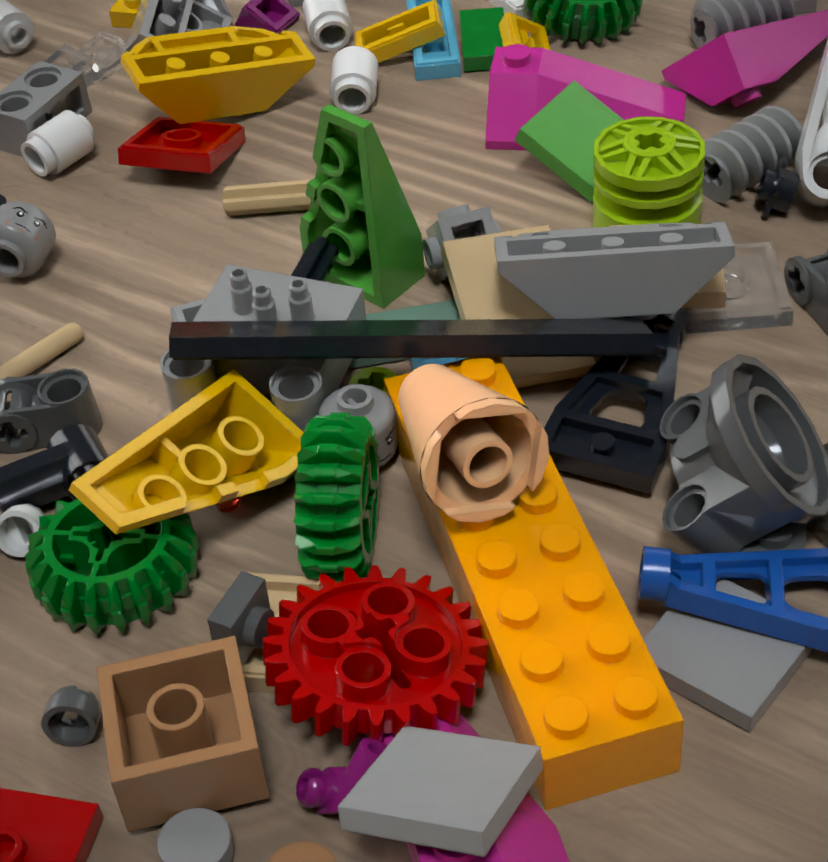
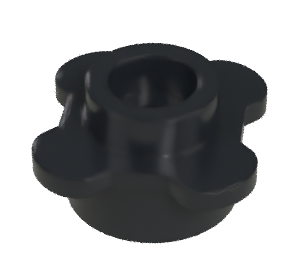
(777, 188)

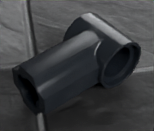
(50, 472)

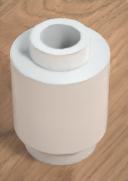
(328, 23)
(15, 29)
(354, 79)
(58, 143)

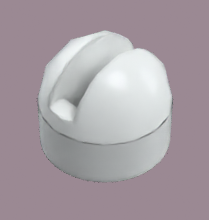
(15, 530)

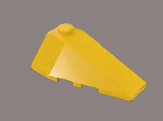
(197, 456)

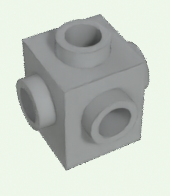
(455, 224)

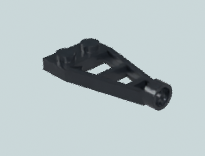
(610, 448)

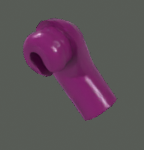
(330, 787)

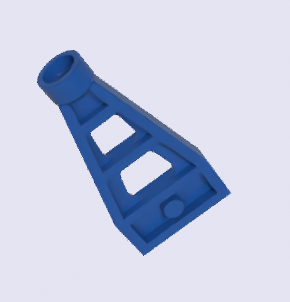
(690, 586)

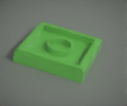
(565, 135)

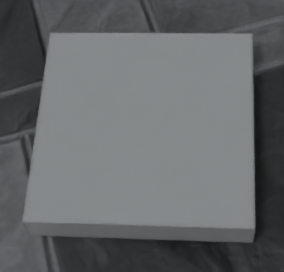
(722, 664)
(441, 790)

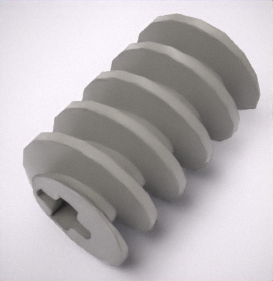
(718, 17)
(746, 149)

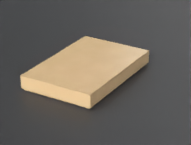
(488, 295)

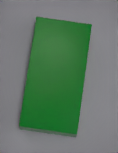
(480, 37)

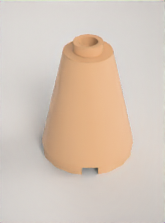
(470, 443)

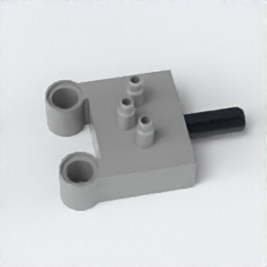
(258, 295)

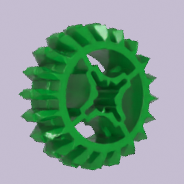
(584, 18)
(337, 496)
(106, 577)

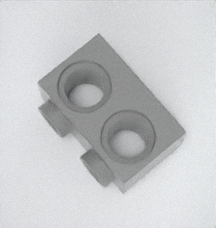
(37, 98)

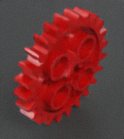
(374, 655)

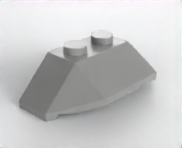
(177, 16)
(615, 268)

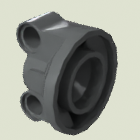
(742, 460)

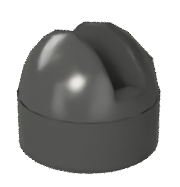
(69, 731)

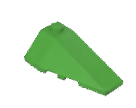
(361, 210)

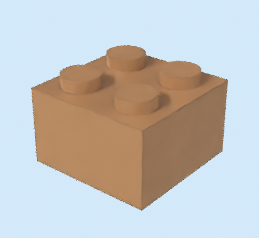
(180, 733)

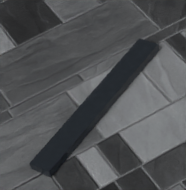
(408, 339)

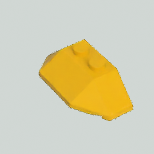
(217, 70)

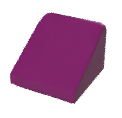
(268, 15)

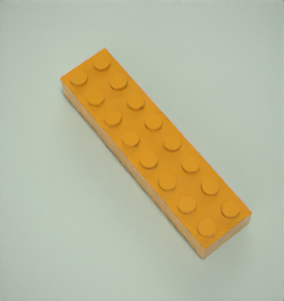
(555, 630)

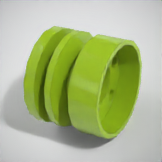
(648, 173)

